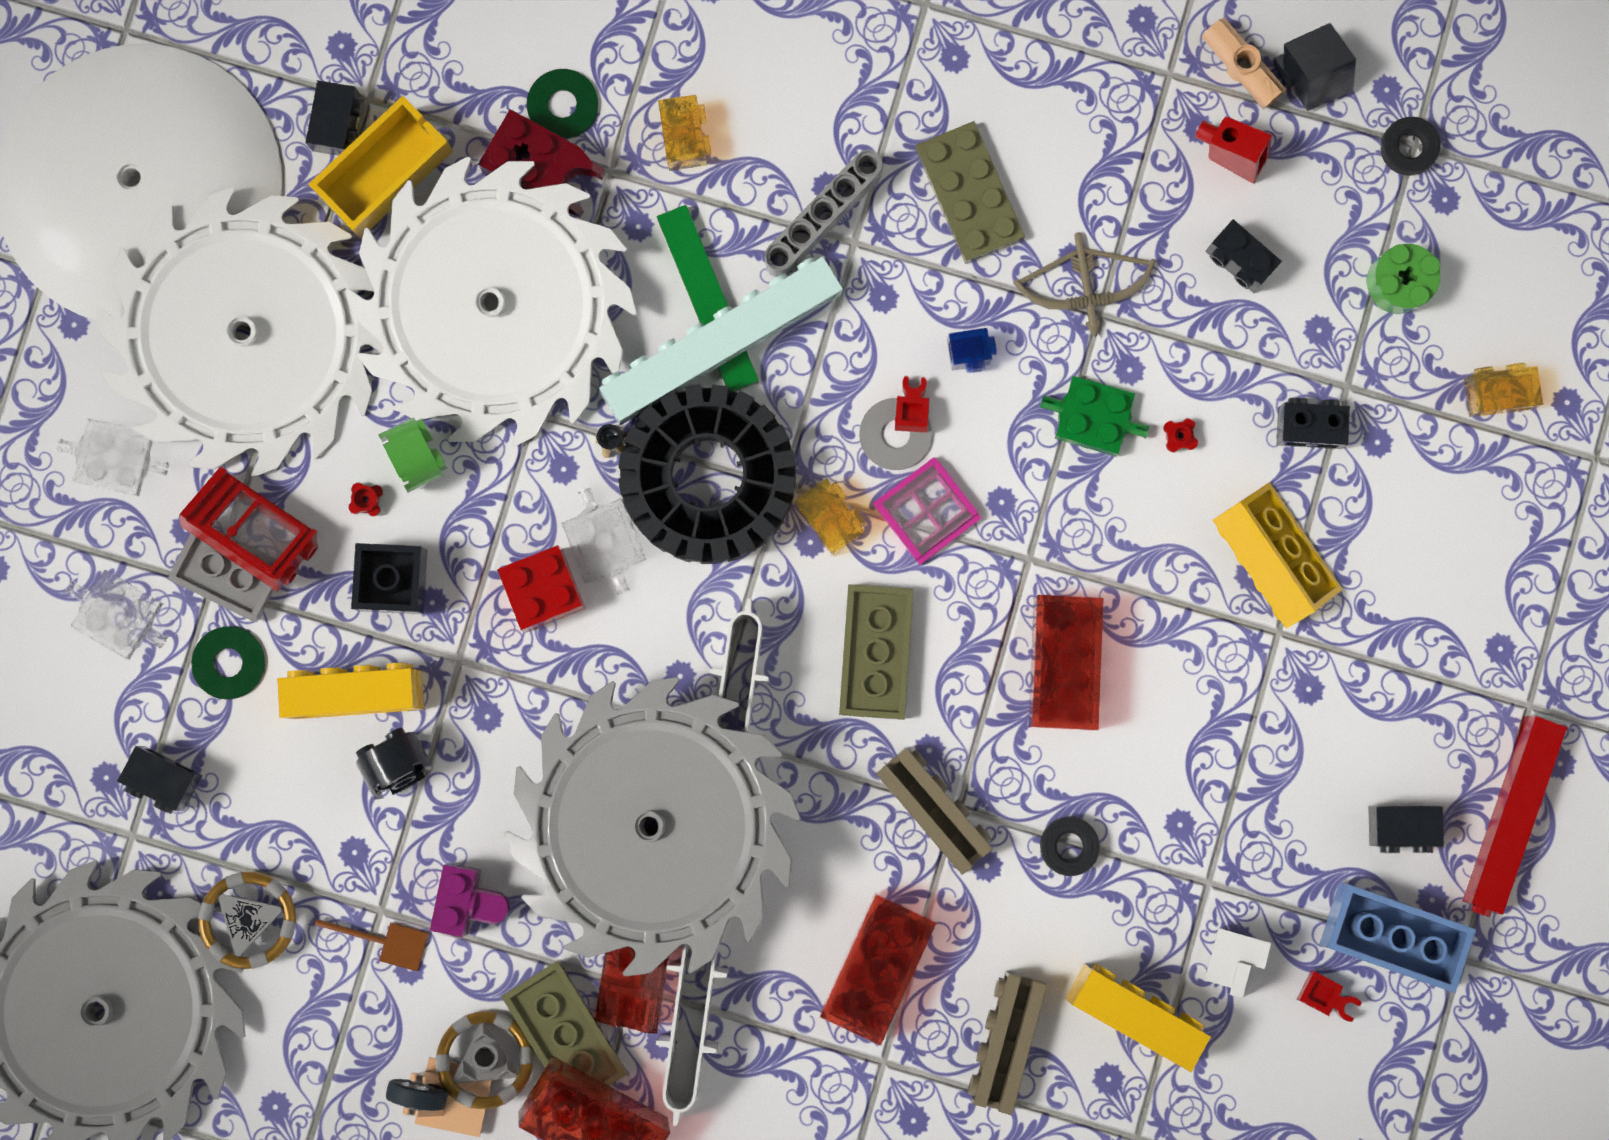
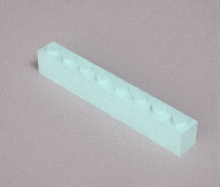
(720, 340)

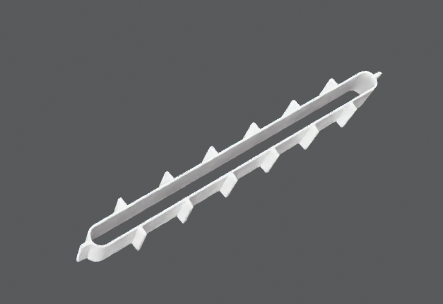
(666, 1040)

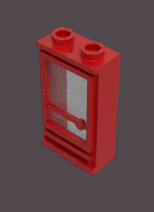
(249, 529)

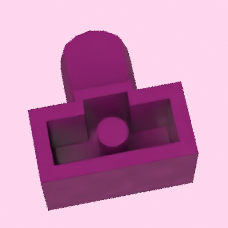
(462, 901)

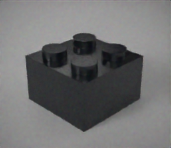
(389, 578)

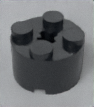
(393, 763)

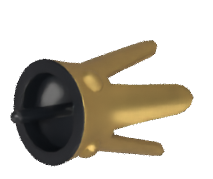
(610, 438)

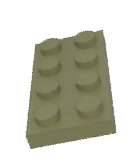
(969, 192)
(876, 652)
(562, 1025)

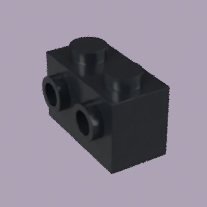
(334, 117)
(1243, 256)
(1313, 424)
(159, 779)
(1406, 827)

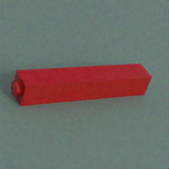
(1514, 816)

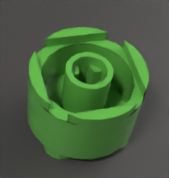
(1420, 271)
(411, 453)

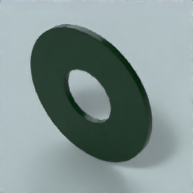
(557, 81)
(252, 662)

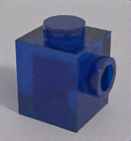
(971, 350)

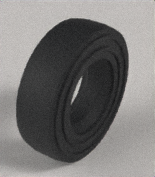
(1410, 126)
(1089, 840)

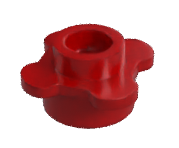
(1175, 443)
(360, 491)

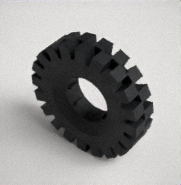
(729, 528)

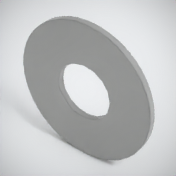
(878, 451)

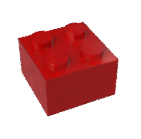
(541, 588)

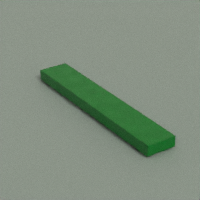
(702, 287)

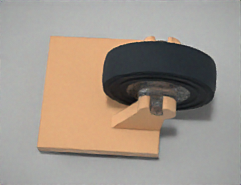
(433, 1106)

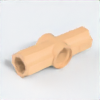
(1229, 47)

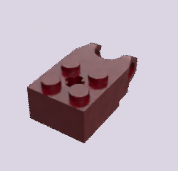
(553, 156)

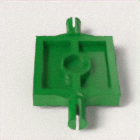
(1094, 416)

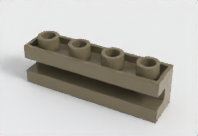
(934, 811)
(1007, 1043)

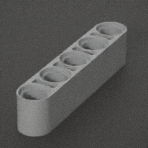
(828, 199)

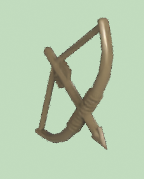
(1084, 265)

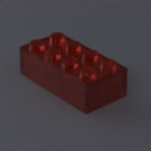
(1066, 662)
(877, 968)
(579, 1107)

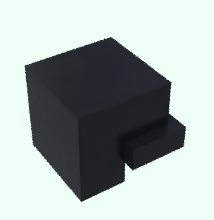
(1317, 66)

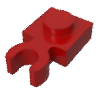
(912, 409)
(1325, 995)

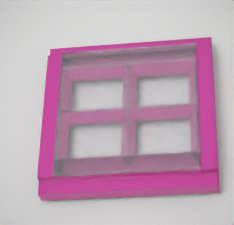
(927, 510)

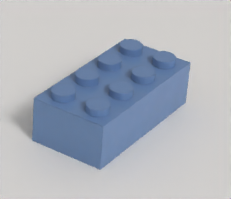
(1397, 937)

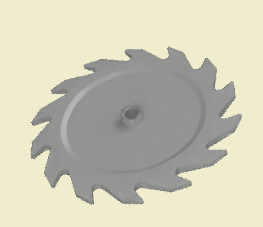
(709, 839)
(156, 997)

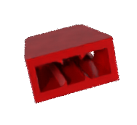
(1236, 146)

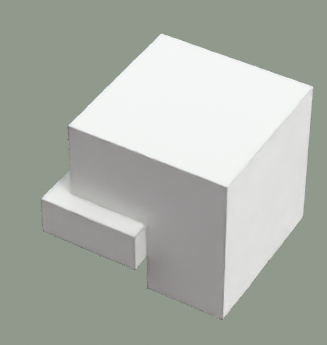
(1233, 958)

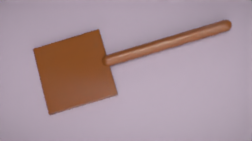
(400, 947)

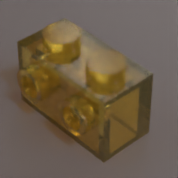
(683, 133)

